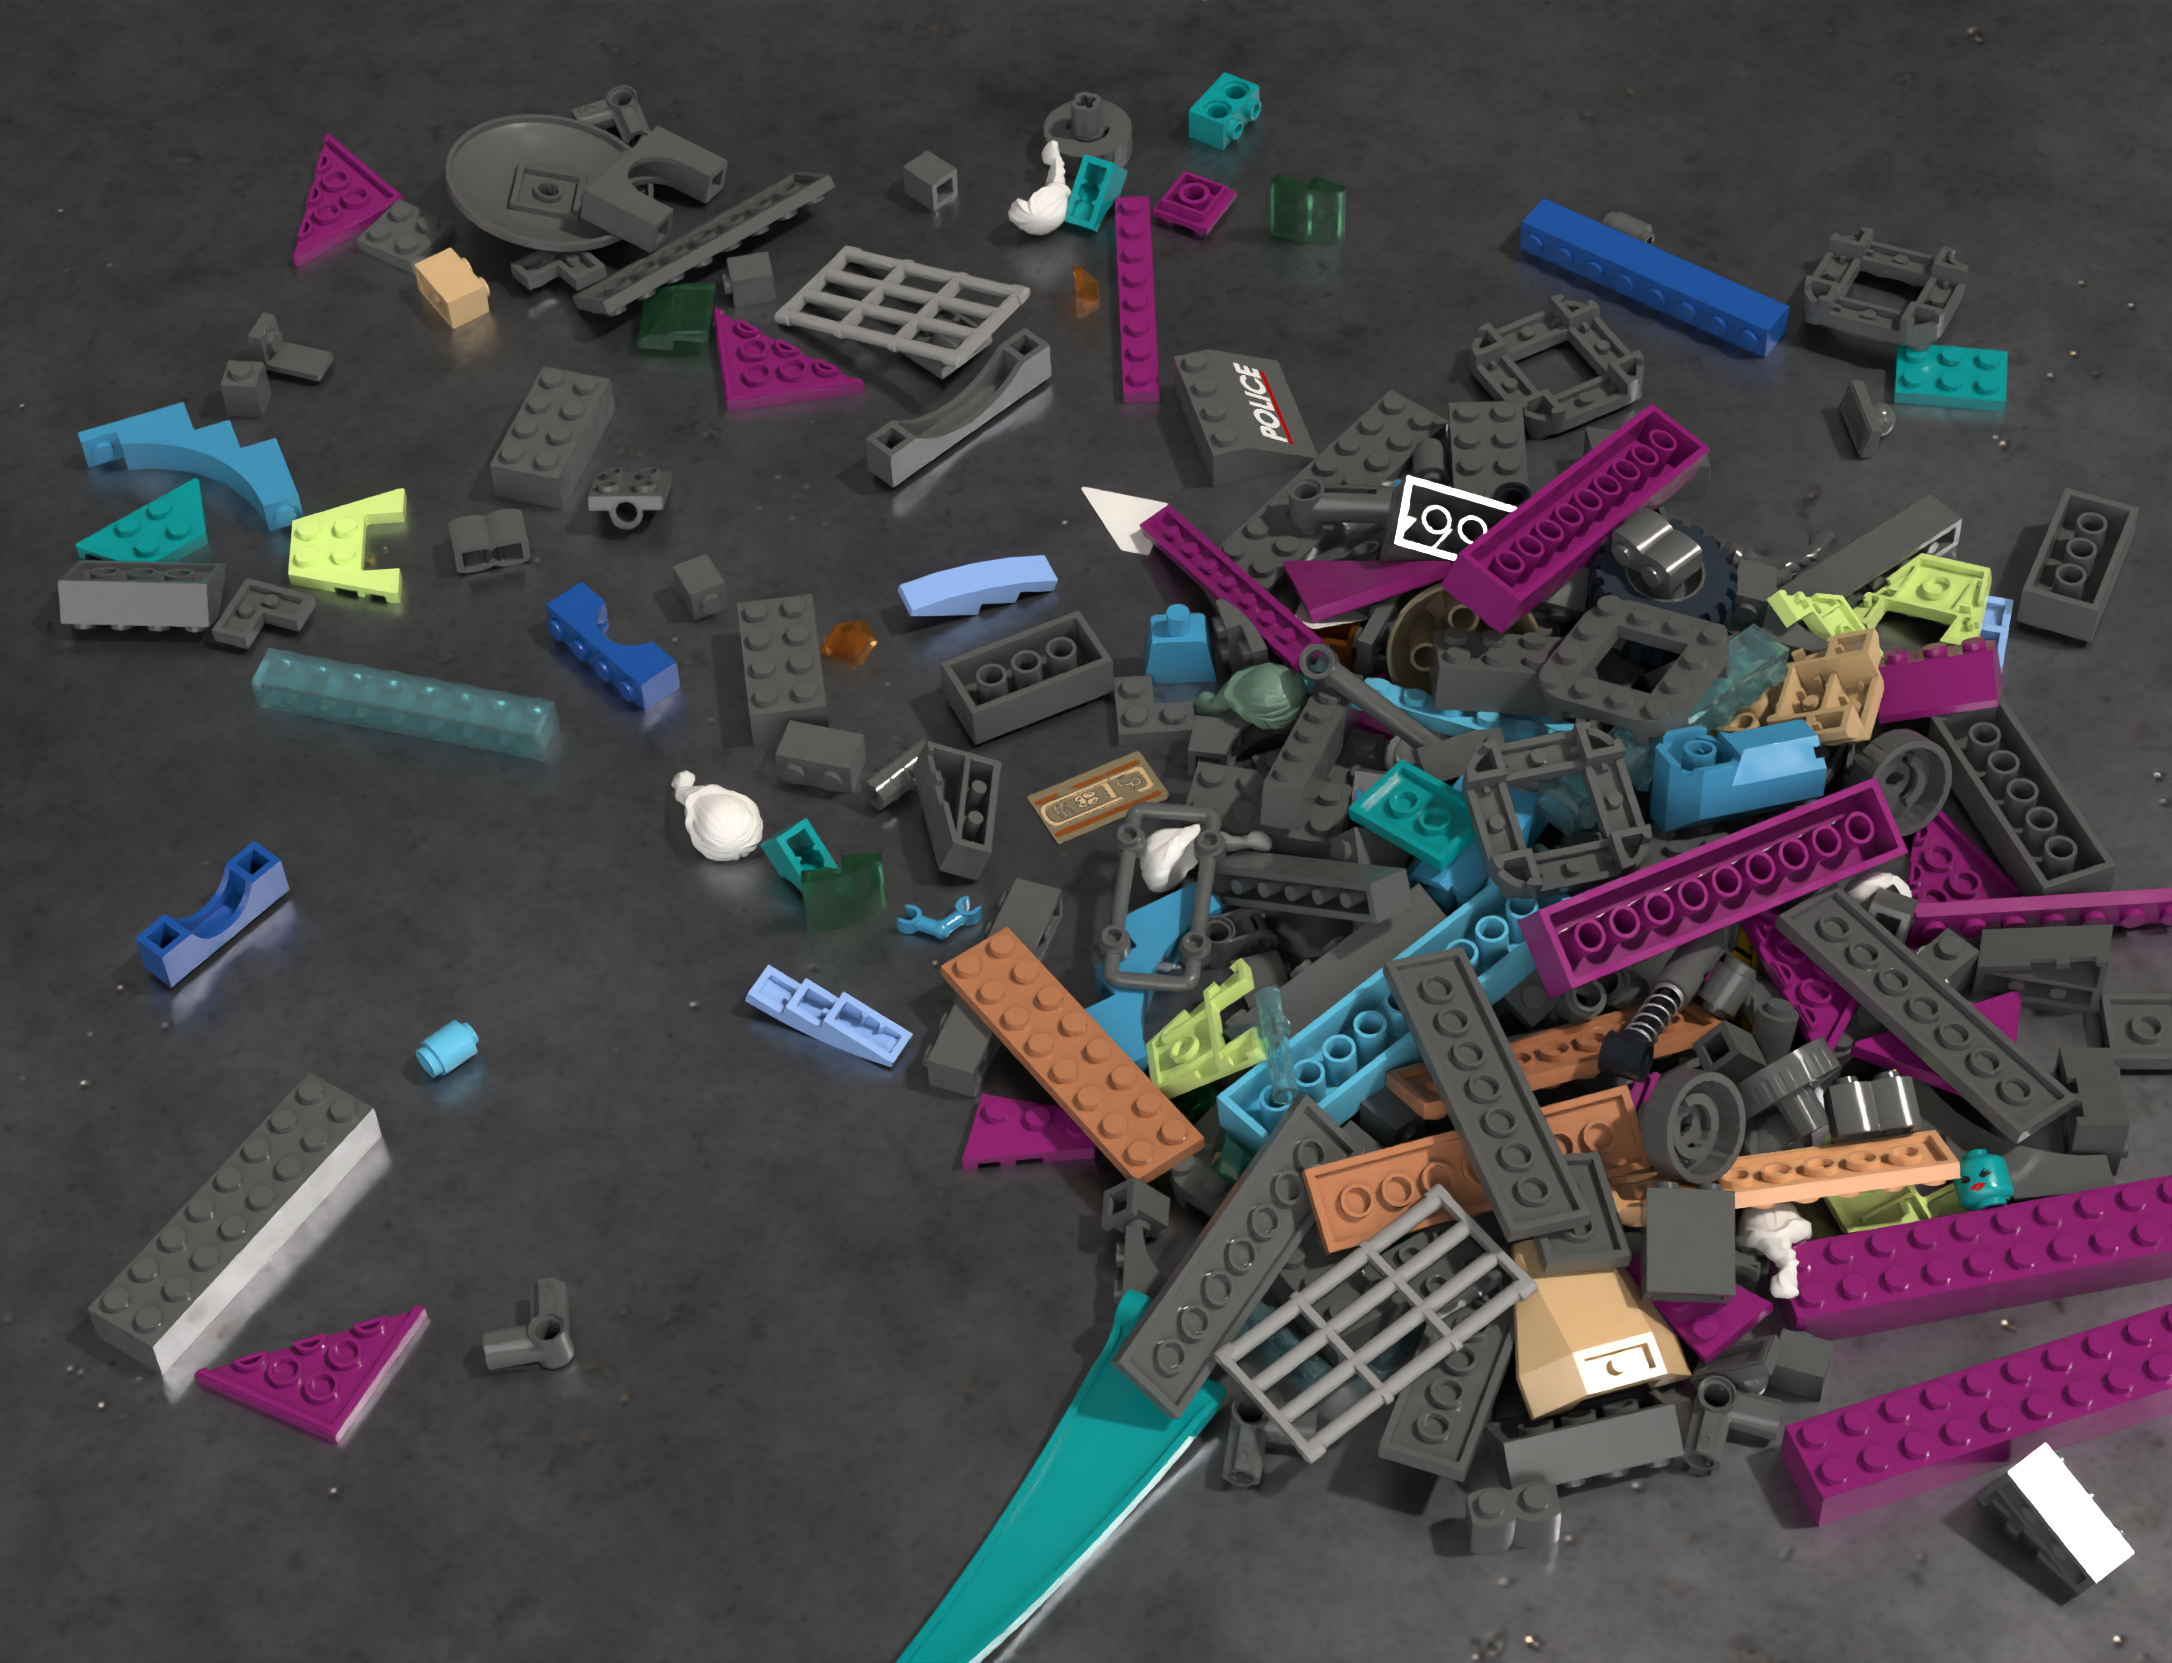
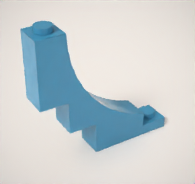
(169, 442)
(1154, 950)

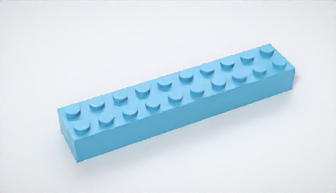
(1362, 1036)

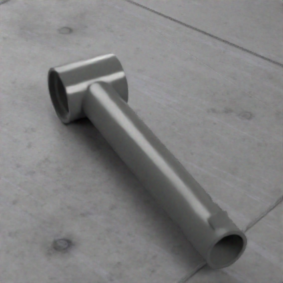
(1367, 698)

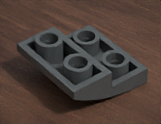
(1240, 640)

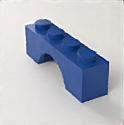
(639, 671)
(247, 888)

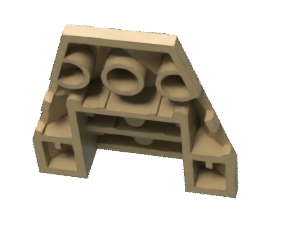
(1829, 689)

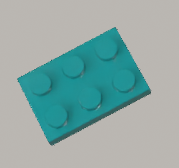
(1951, 377)
(1416, 814)

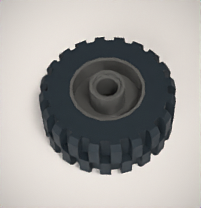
(1704, 595)

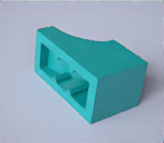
(1094, 192)
(795, 850)

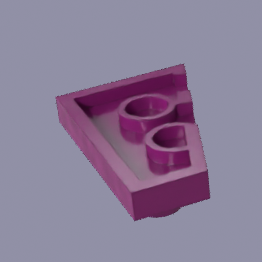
(1023, 1130)
(1709, 1326)

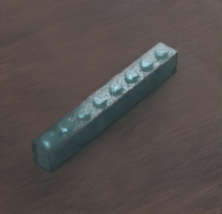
(1755, 666)
(406, 704)

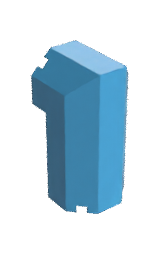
(1735, 774)
(1468, 872)

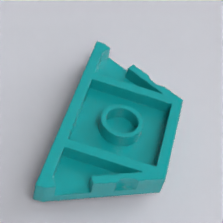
(154, 533)

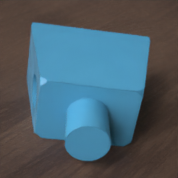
(1179, 648)

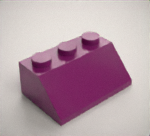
(1940, 680)

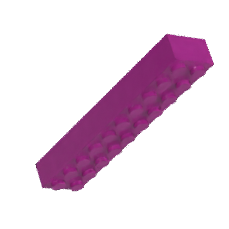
(1572, 516)
(1711, 887)
(1982, 1260)
(1982, 1417)

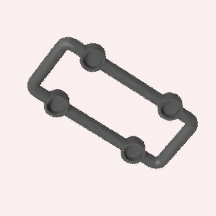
(1195, 946)

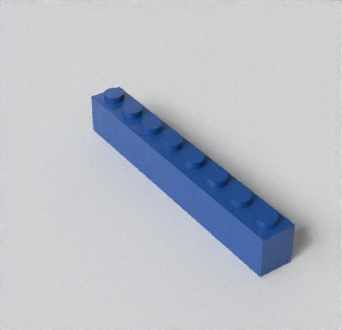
(1654, 277)

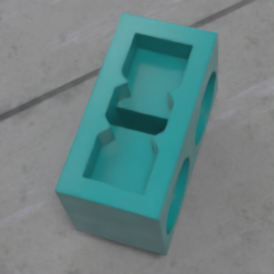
(1224, 111)

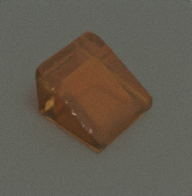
(1085, 291)
(850, 642)

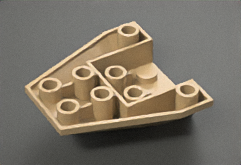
(1587, 1337)

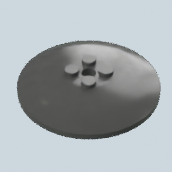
(510, 162)

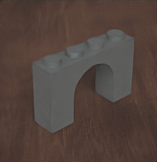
(655, 159)

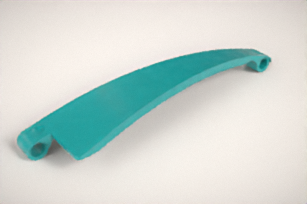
(1077, 1493)

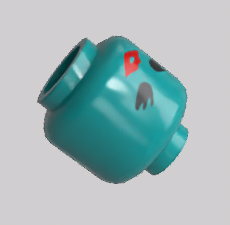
(1983, 1181)

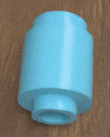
(447, 1048)

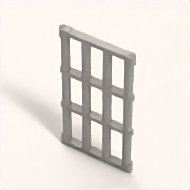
(911, 323)
(1356, 1361)

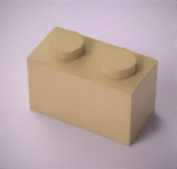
(452, 287)

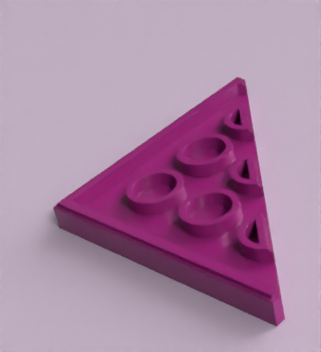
(340, 201)
(771, 371)
(1343, 586)
(1951, 868)
(1820, 1001)
(1891, 1053)
(320, 1378)

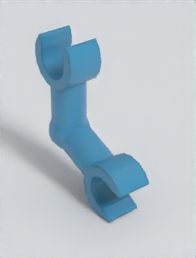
(942, 928)

